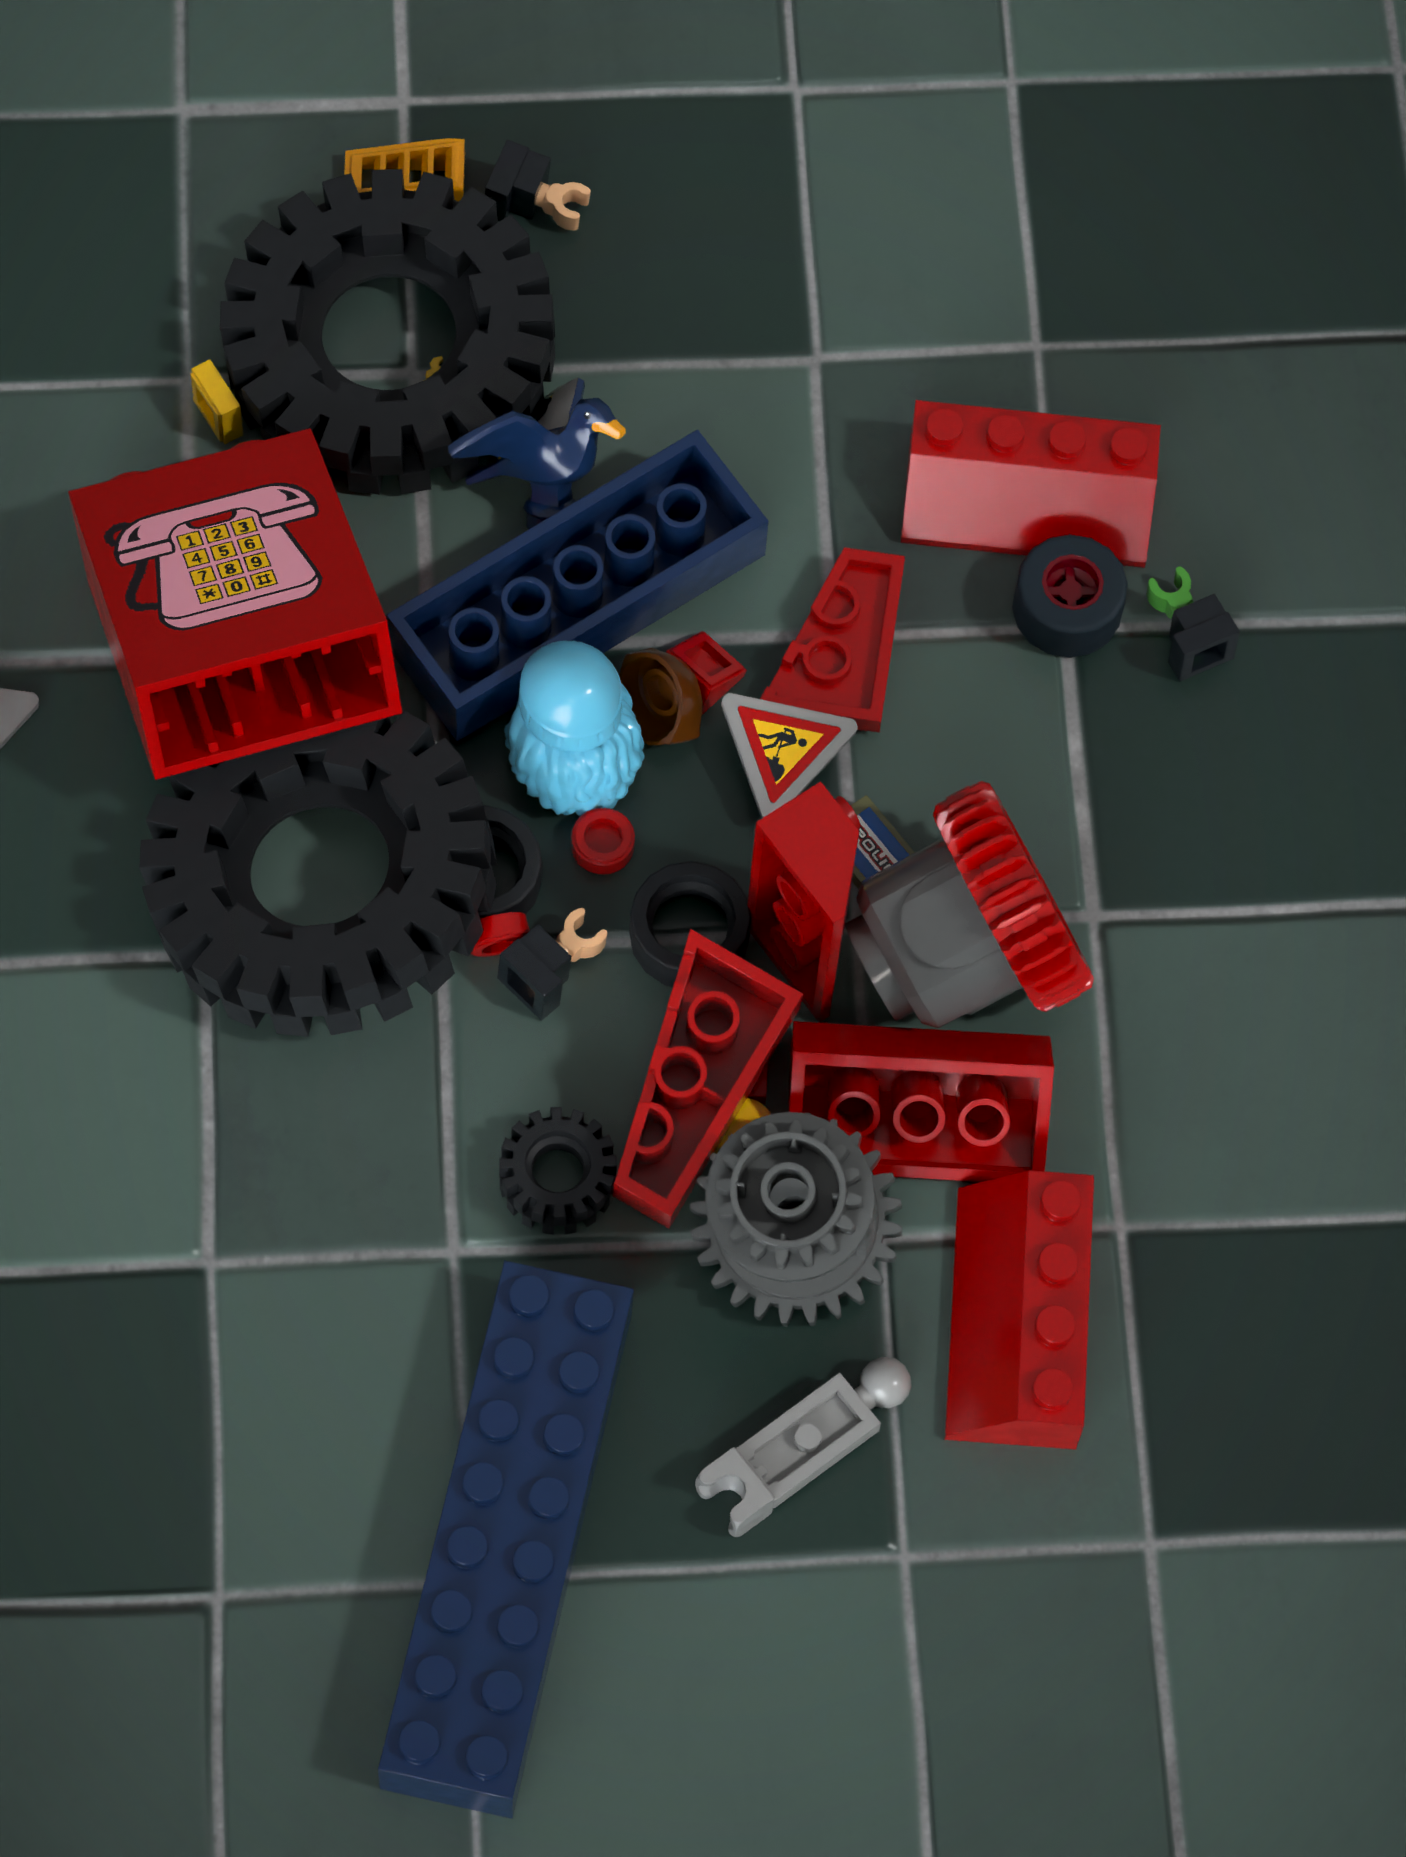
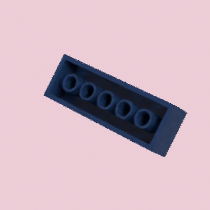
(578, 577)

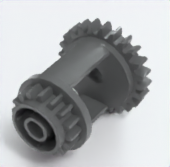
(801, 1253)

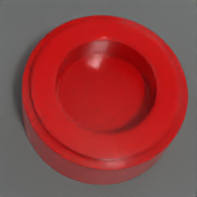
(603, 841)
(500, 932)

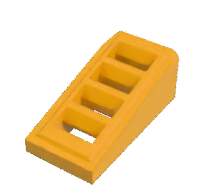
(422, 156)

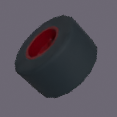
(1077, 573)

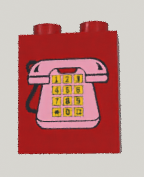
(235, 603)

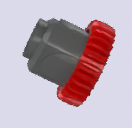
(966, 921)

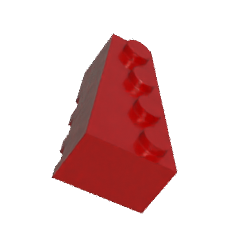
(706, 1060)

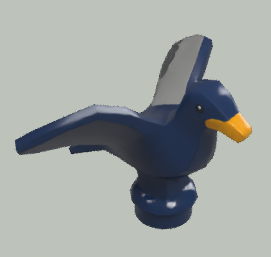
(543, 451)

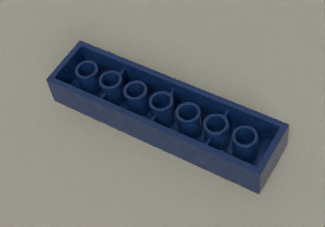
(506, 1540)

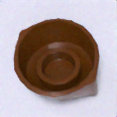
(663, 696)

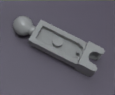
(803, 1442)

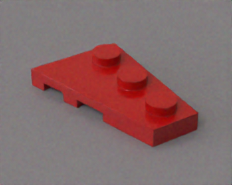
(846, 641)

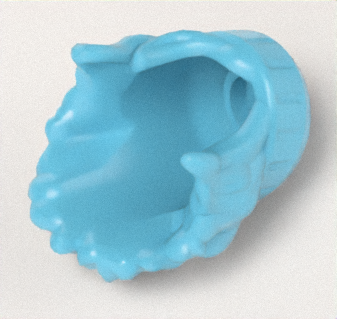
(573, 730)

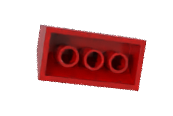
(1027, 476)
(803, 890)
(929, 1096)
(1020, 1310)

